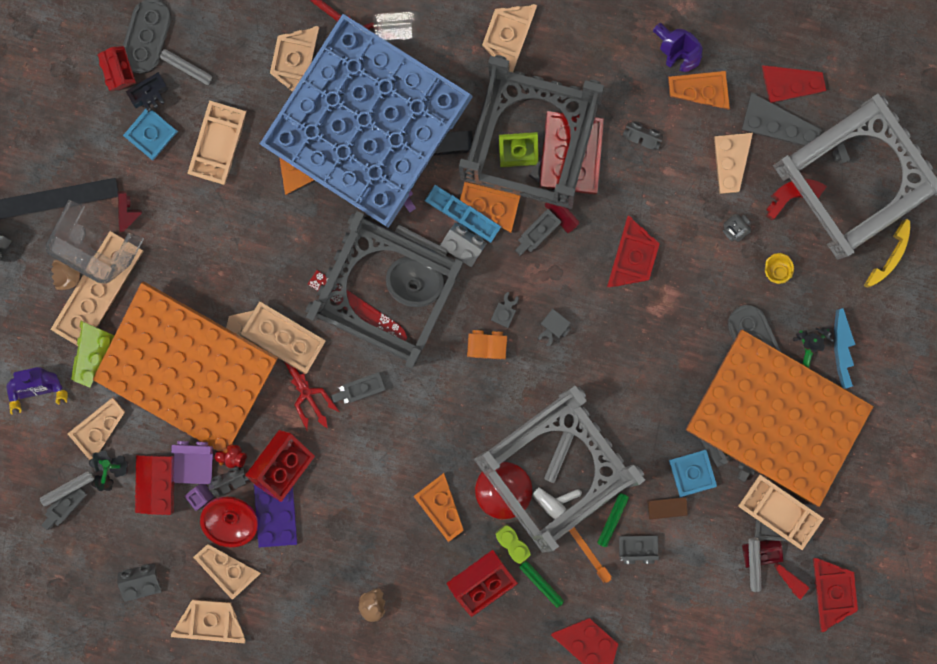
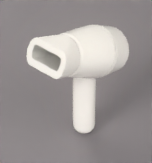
(552, 505)

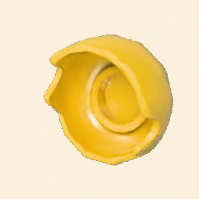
(779, 268)

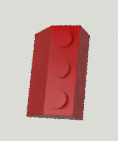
(280, 465)
(154, 485)
(481, 583)

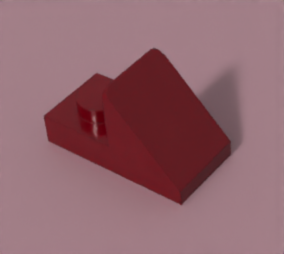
(125, 216)

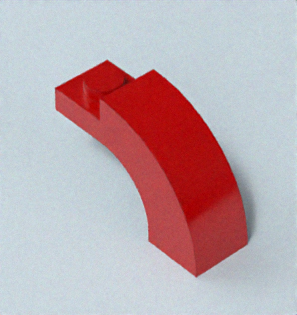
(789, 191)

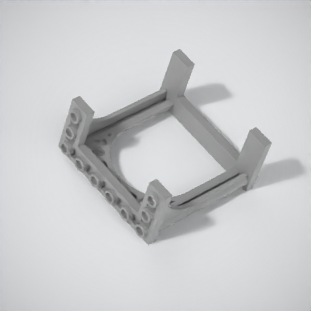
(873, 109)
(621, 478)

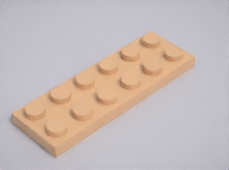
(92, 299)

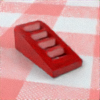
(796, 585)

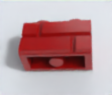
(116, 68)

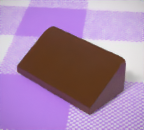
(667, 507)

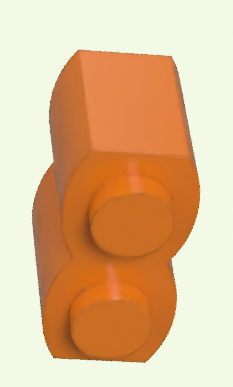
(487, 346)

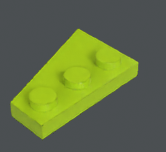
(91, 350)

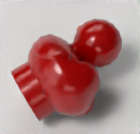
(232, 458)

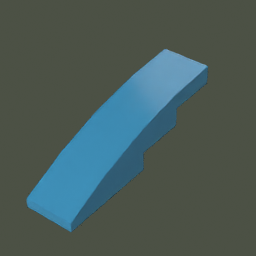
(462, 213)
(842, 340)

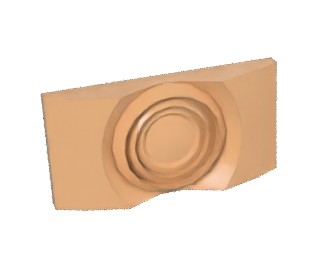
(217, 142)
(780, 512)

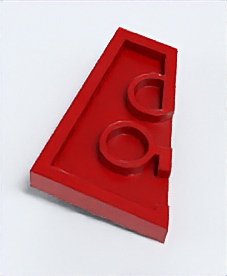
(791, 83)

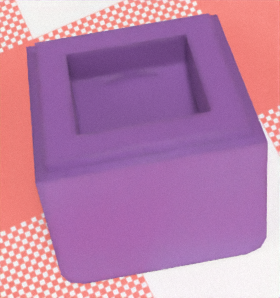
(199, 496)

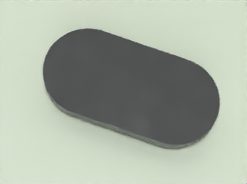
(147, 35)
(753, 322)

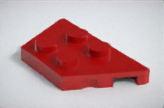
(634, 256)
(834, 593)
(587, 642)

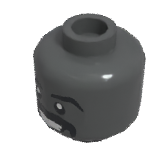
(737, 227)

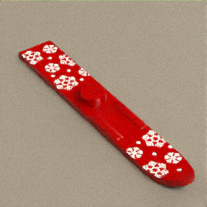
(361, 308)

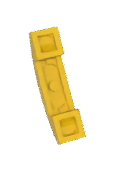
(902, 235)

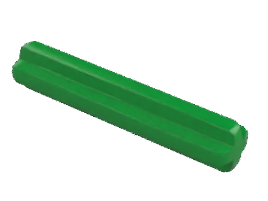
(612, 520)
(541, 584)

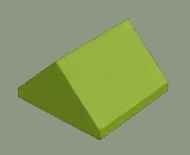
(518, 149)

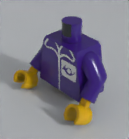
(33, 383)

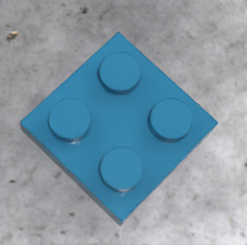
(150, 133)
(692, 473)

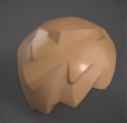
(64, 276)
(372, 605)

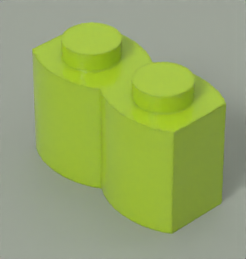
(517, 548)

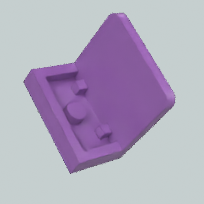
(192, 462)

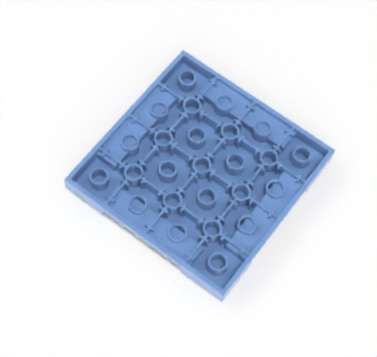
(365, 120)

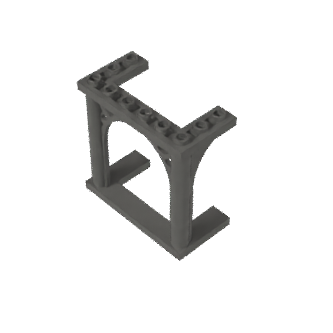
(500, 79)
(323, 310)

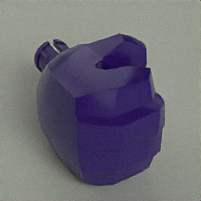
(679, 45)

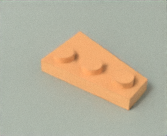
(731, 160)
(97, 427)
(225, 570)

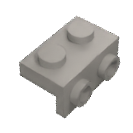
(463, 244)

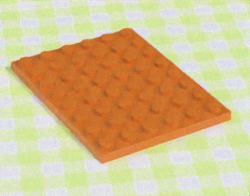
(184, 368)
(779, 418)

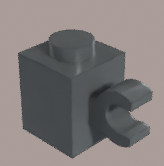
(555, 325)

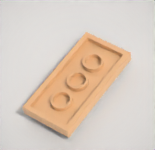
(282, 337)

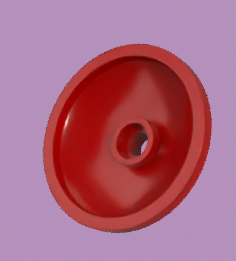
(516, 481)
(227, 529)

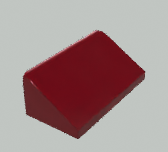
(567, 219)
(770, 552)

